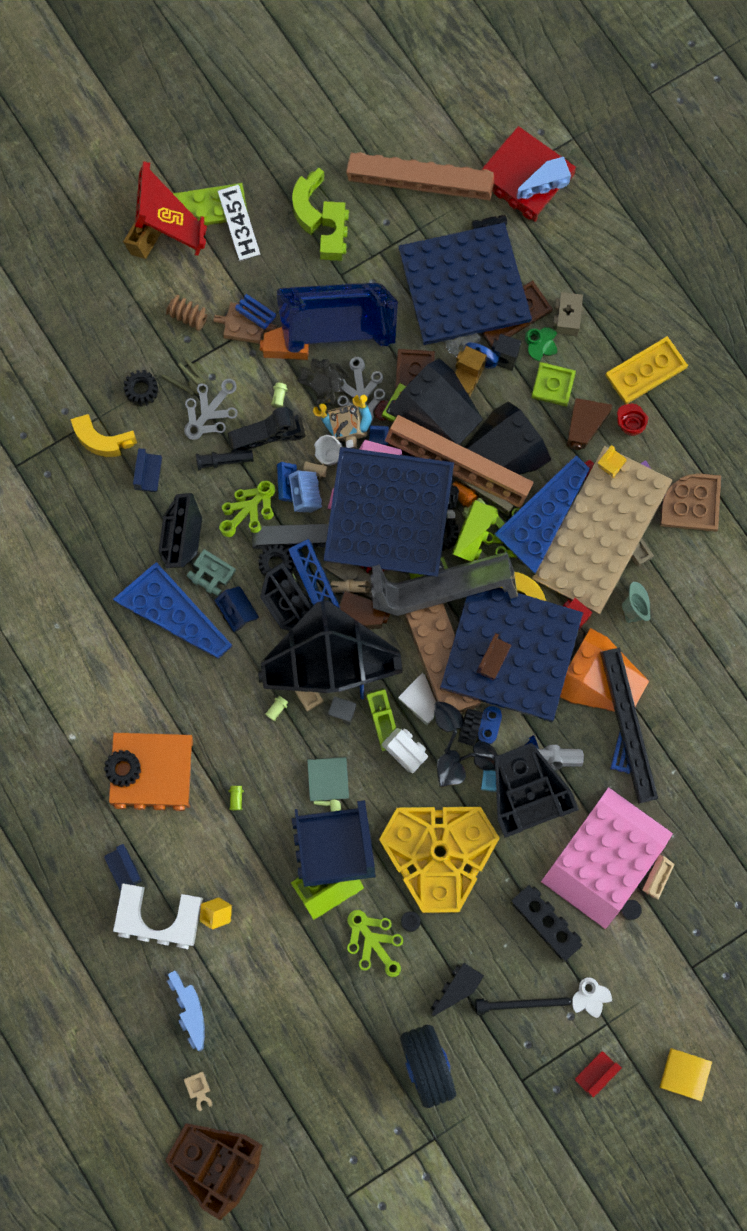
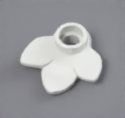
(592, 1000)

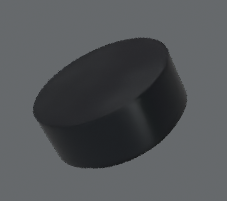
(631, 910)
(410, 921)

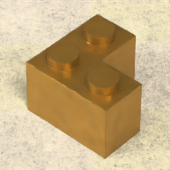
(469, 368)

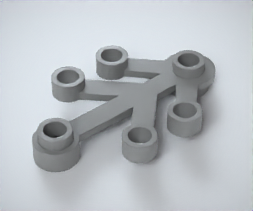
(360, 386)
(208, 412)

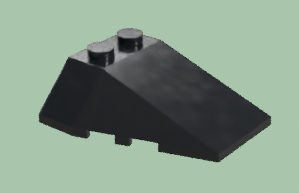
(438, 403)
(510, 441)
(529, 791)

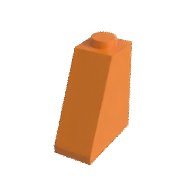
(274, 346)

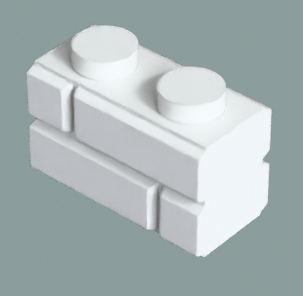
(405, 750)

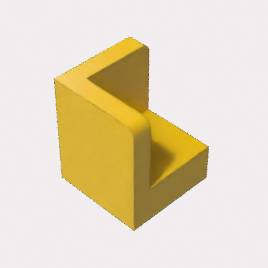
(611, 462)
(215, 913)

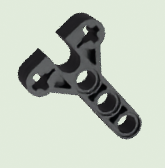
(279, 426)

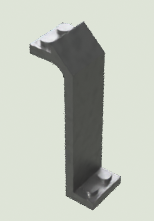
(448, 586)

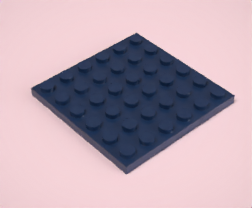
(464, 283)
(389, 511)
(536, 663)

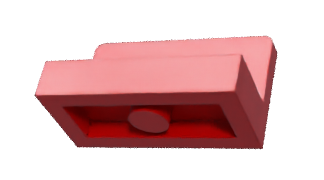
(597, 1074)

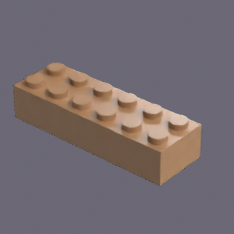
(434, 641)

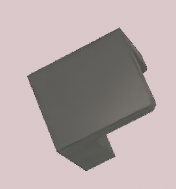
(342, 710)

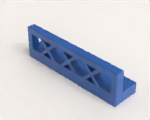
(308, 579)

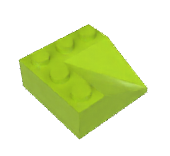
(474, 531)

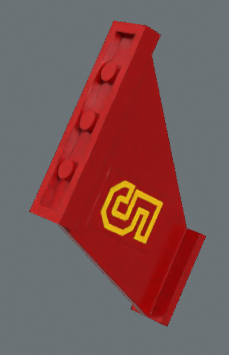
(165, 213)

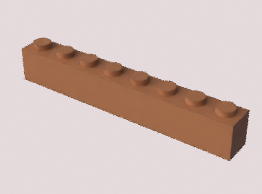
(420, 176)
(467, 464)

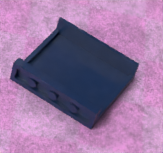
(334, 846)

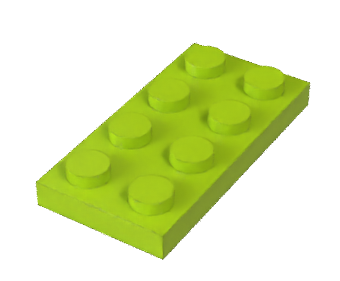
(207, 203)

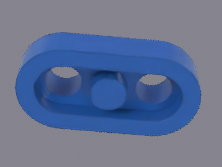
(490, 724)

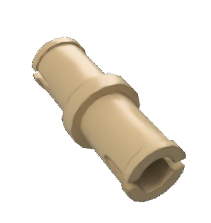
(350, 586)

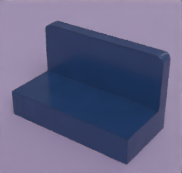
(147, 471)
(236, 608)
(122, 867)

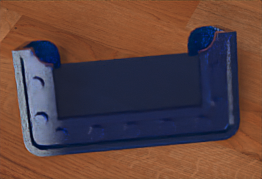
(337, 314)

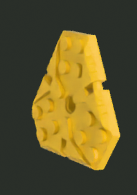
(439, 882)

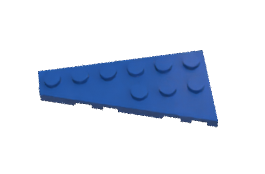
(538, 521)
(167, 606)

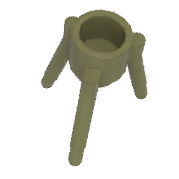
(193, 383)

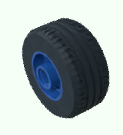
(428, 1066)

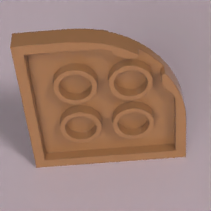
(692, 503)

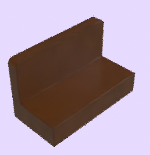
(493, 658)

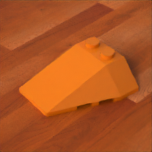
(586, 676)

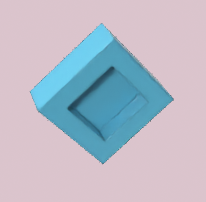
(489, 781)

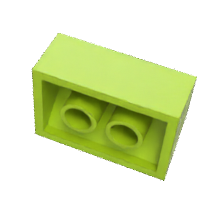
(323, 897)

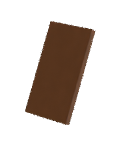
(538, 308)

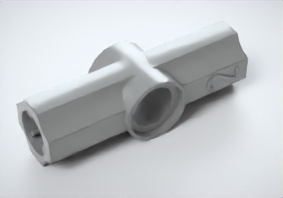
(562, 757)

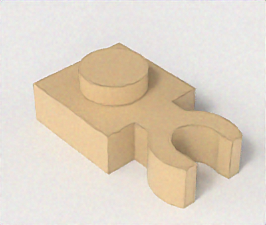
(197, 1087)

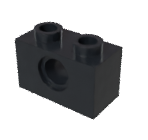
(507, 351)

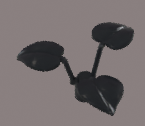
(449, 768)

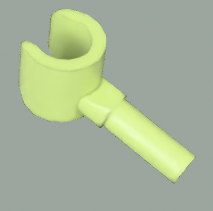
(334, 805)

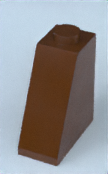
(586, 421)
(363, 611)

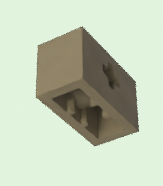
(569, 323)

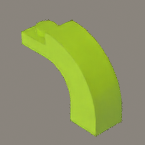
(304, 213)

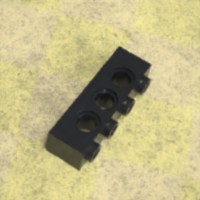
(562, 950)

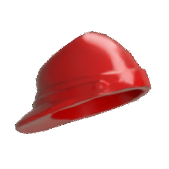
(632, 419)

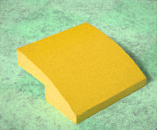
(685, 1074)

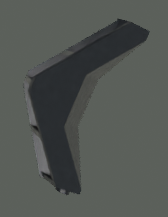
(328, 654)

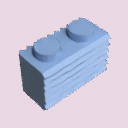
(305, 491)

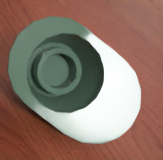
(637, 604)

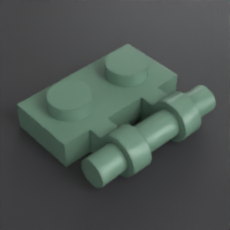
(213, 567)

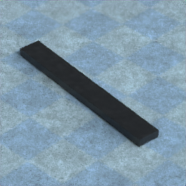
(629, 725)

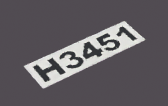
(239, 222)

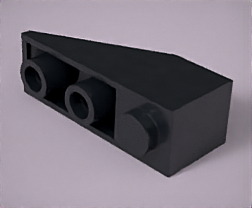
(462, 986)

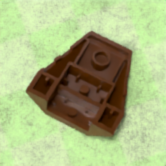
(214, 1166)

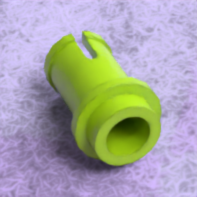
(235, 797)

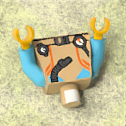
(347, 422)

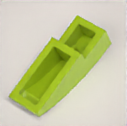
(381, 714)

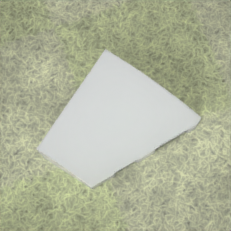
(420, 699)

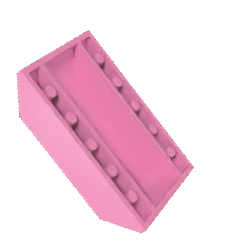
(607, 858)

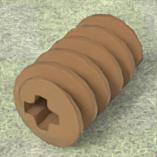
(187, 313)

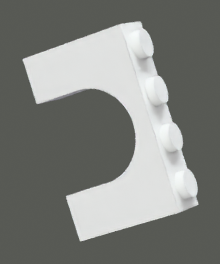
(130, 922)

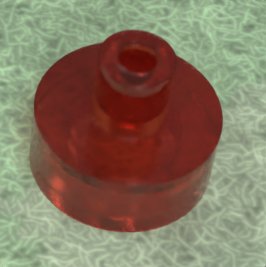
(380, 409)

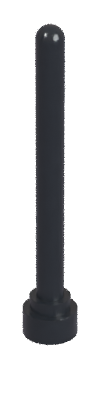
(483, 1006)

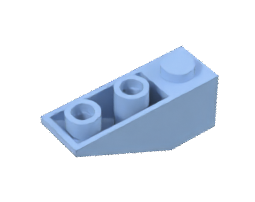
(549, 176)

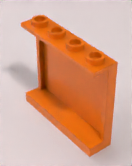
(163, 774)

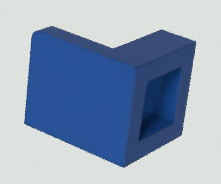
(378, 434)

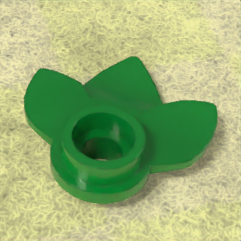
(543, 344)

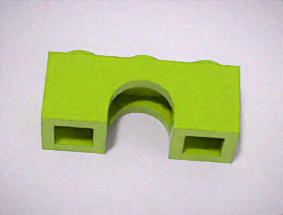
(332, 245)

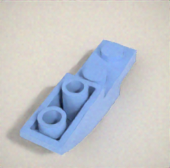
(192, 1018)

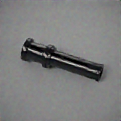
(215, 460)

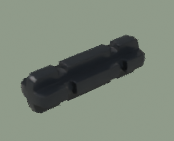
(489, 221)

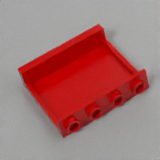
(516, 163)

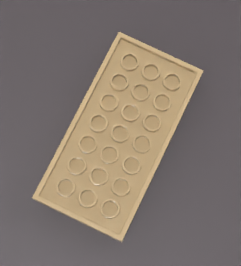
(602, 532)

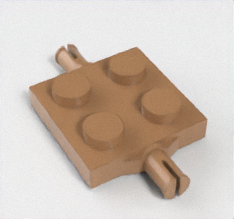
(241, 328)

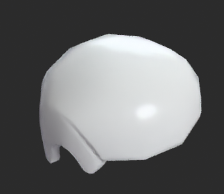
(327, 450)

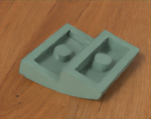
(328, 778)

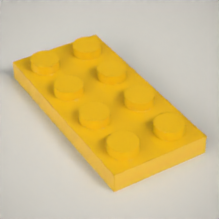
(646, 370)

